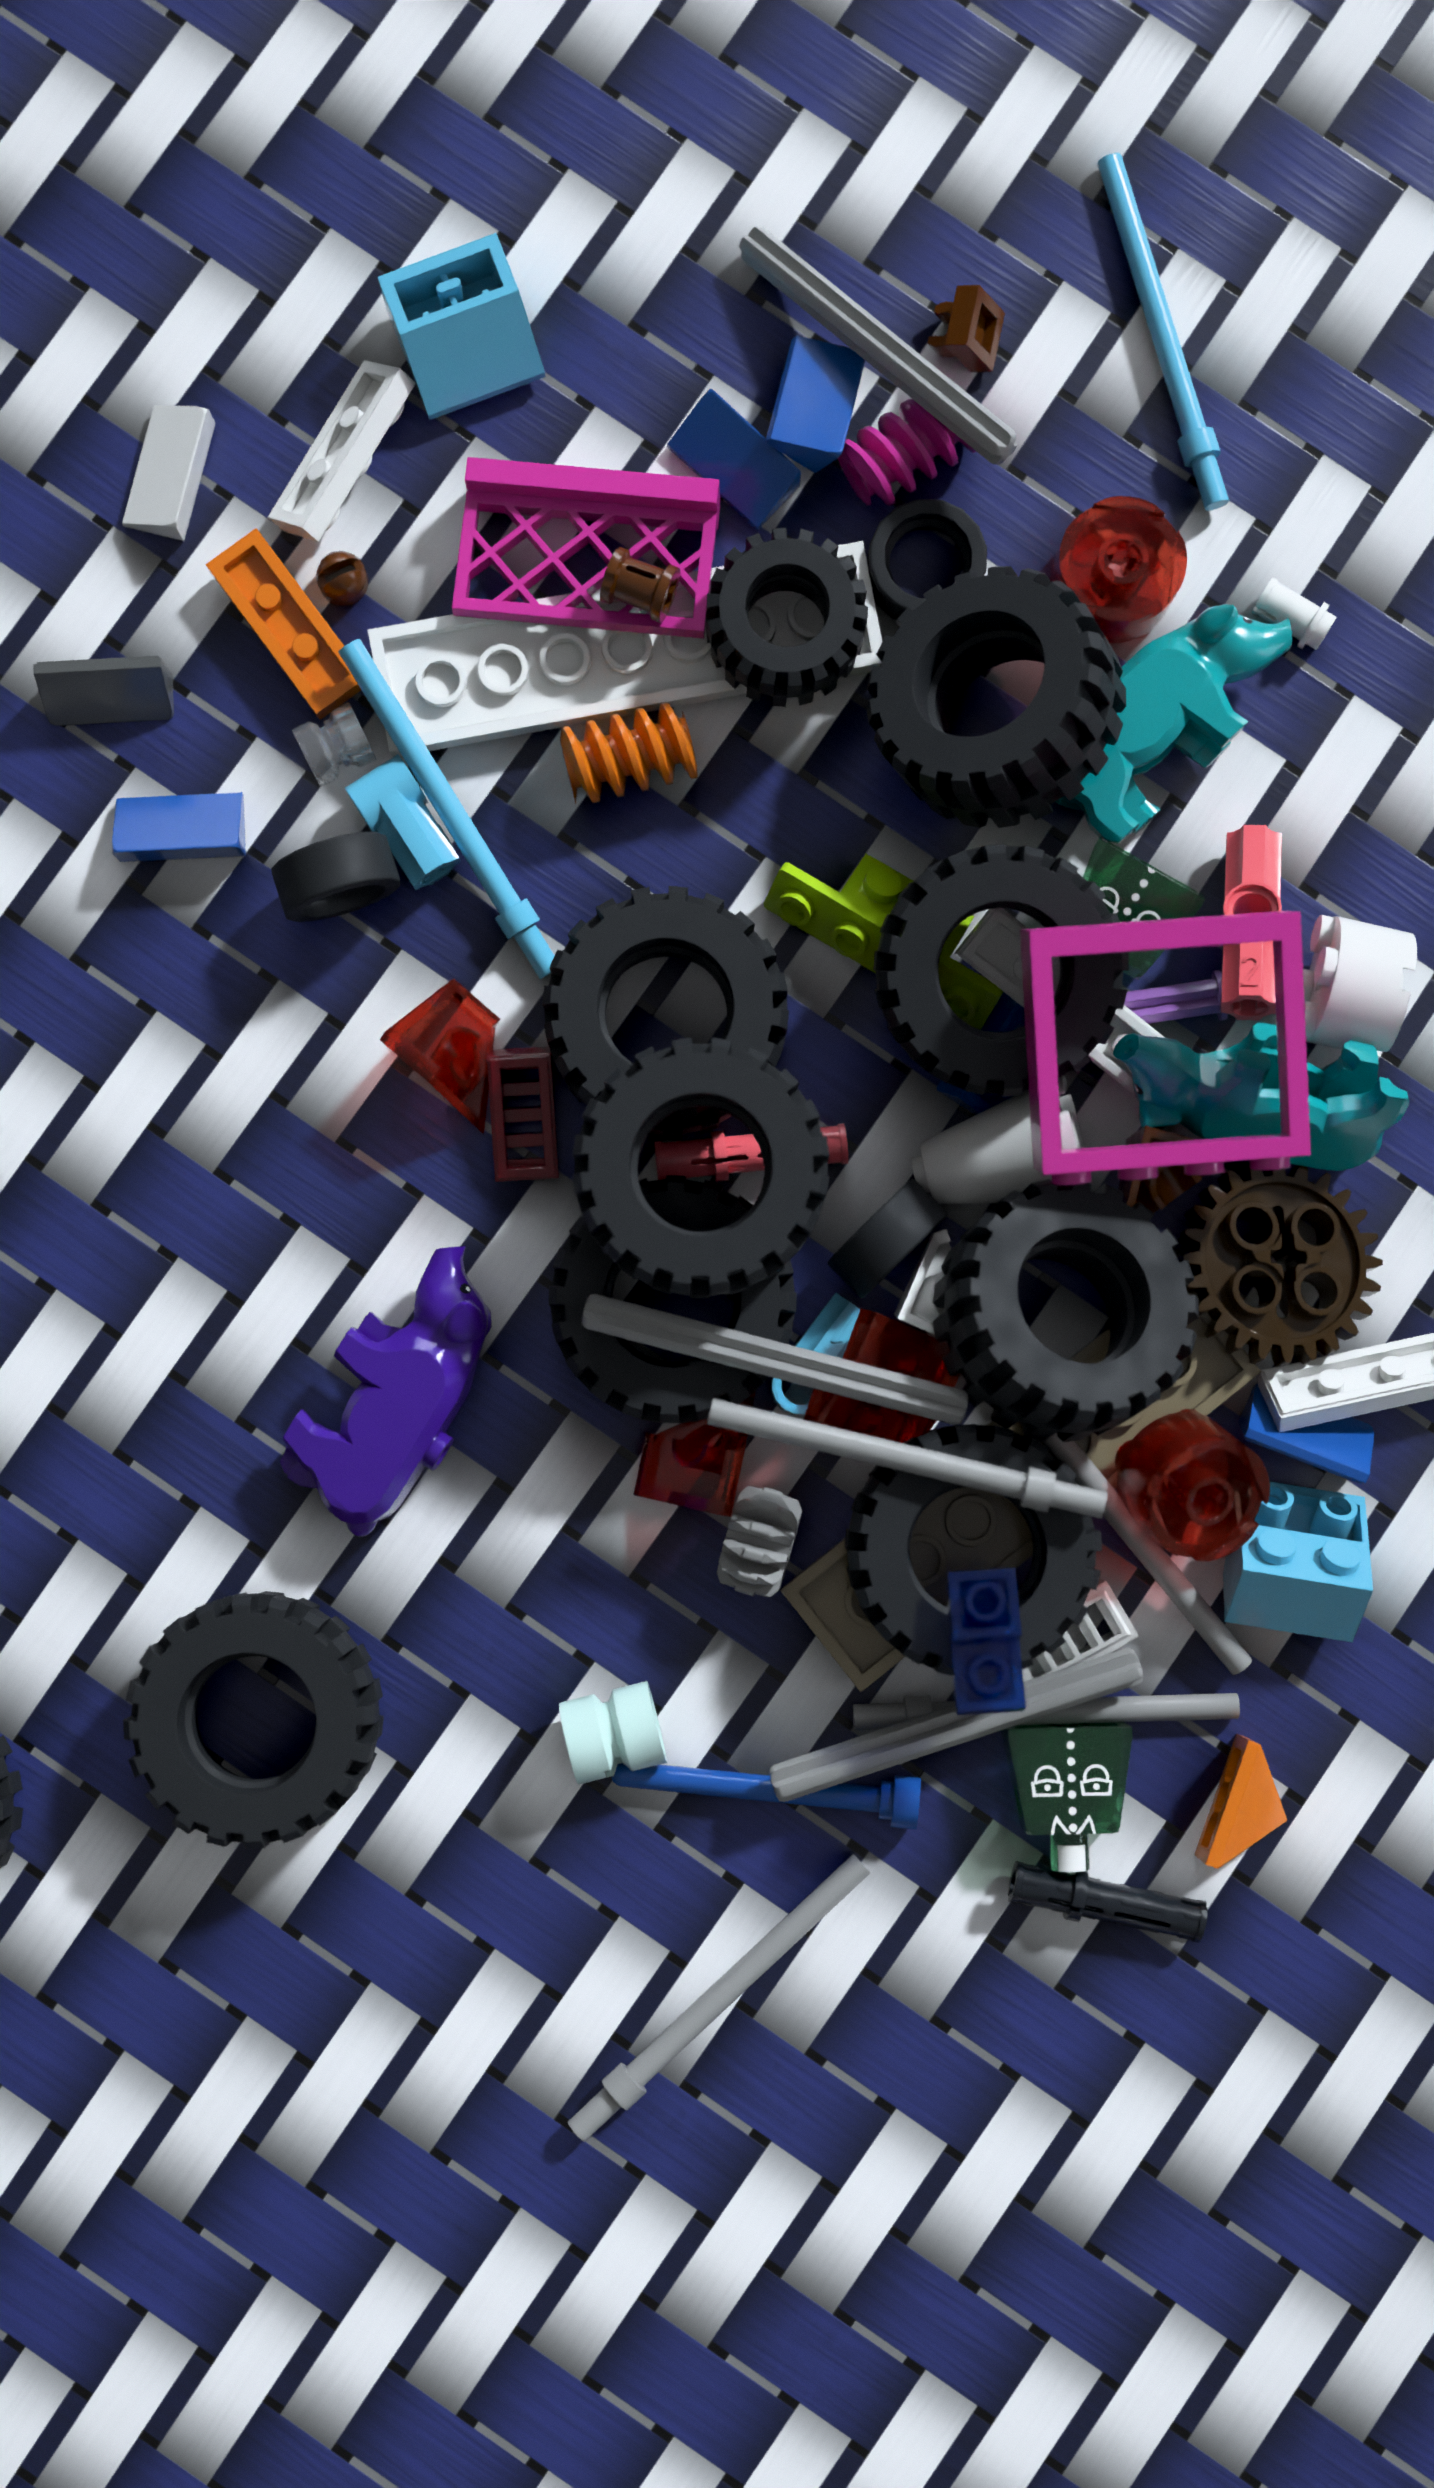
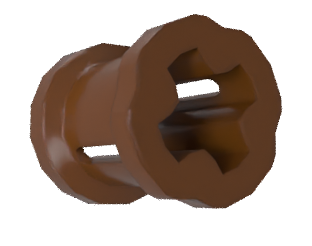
(639, 584)

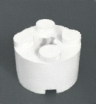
(1356, 983)

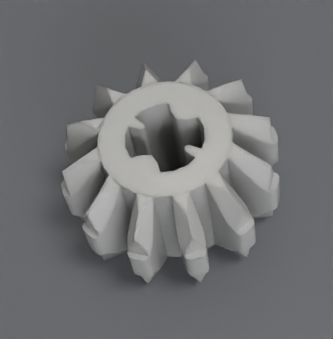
(759, 1541)

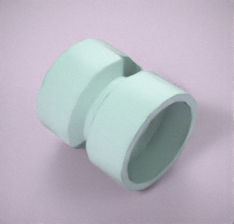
(612, 1732)

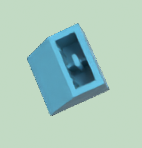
(462, 326)
(1302, 1565)

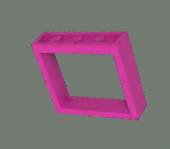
(1197, 1156)

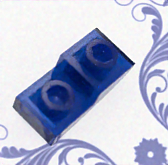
(985, 1641)

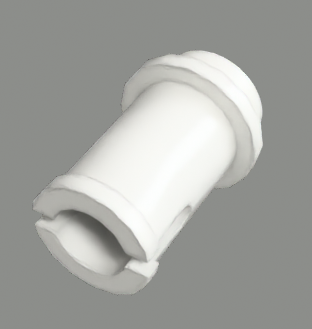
(1307, 619)

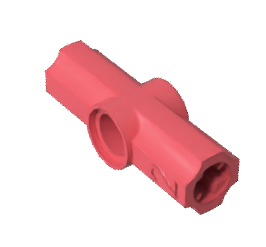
(1250, 887)

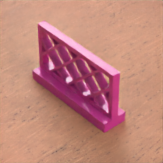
(583, 496)

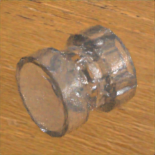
(334, 744)

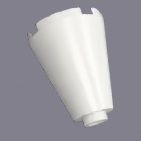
(990, 1152)

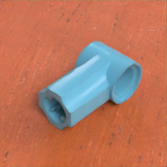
(396, 807)
(826, 1335)

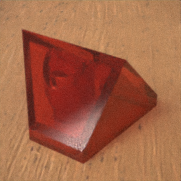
(448, 1048)
(693, 1466)

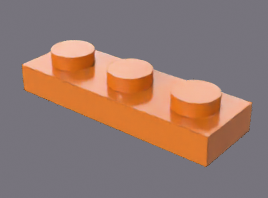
(285, 622)

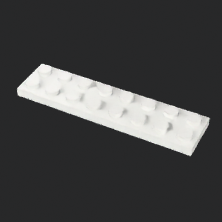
(512, 678)

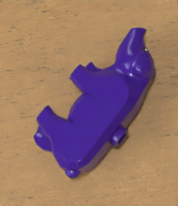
(405, 1401)

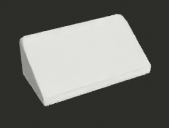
(169, 470)

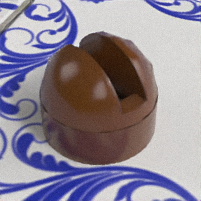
(346, 587)

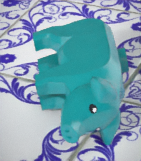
(1178, 703)
(1238, 1094)

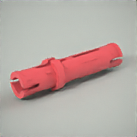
(730, 1154)

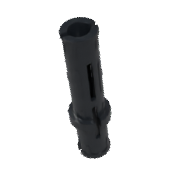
(1124, 1905)

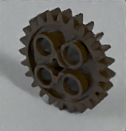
(1332, 1266)

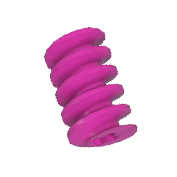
(896, 450)

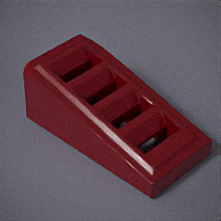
(519, 1059)

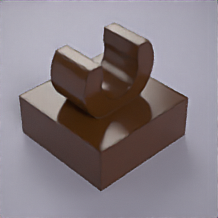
(972, 329)

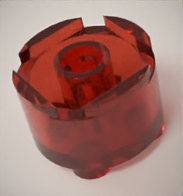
(1149, 556)
(1192, 1485)

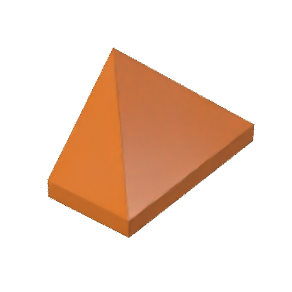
(1243, 1805)

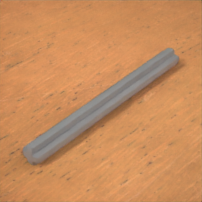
(878, 346)
(775, 1359)
(945, 1729)

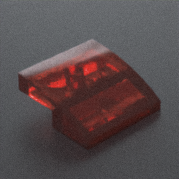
(891, 1347)

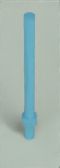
(1198, 442)
(515, 916)

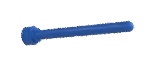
(892, 1800)

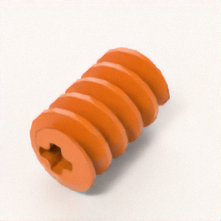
(628, 752)

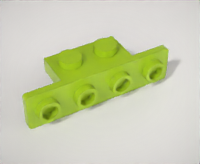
(853, 921)

